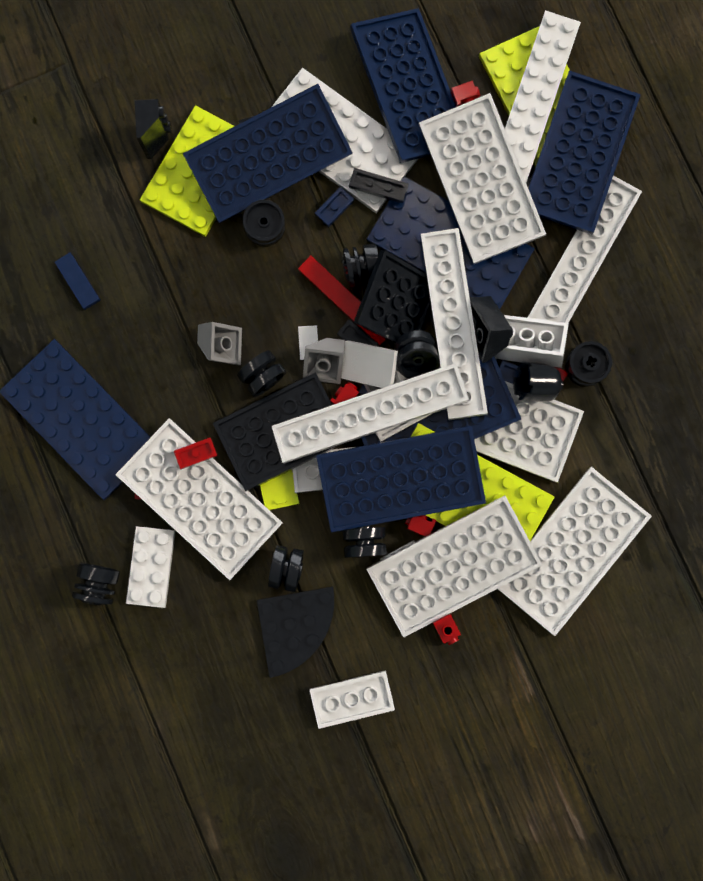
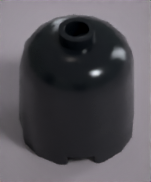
(537, 382)

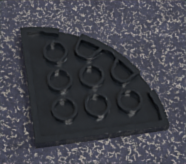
(294, 627)

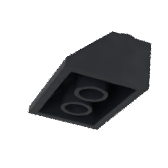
(151, 126)
(490, 327)

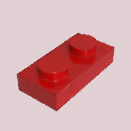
(195, 453)

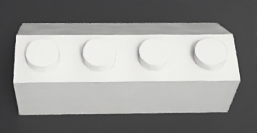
(535, 341)

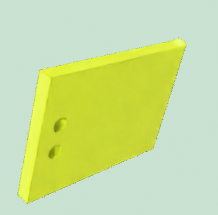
(279, 492)

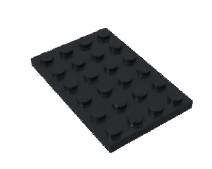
(249, 432)

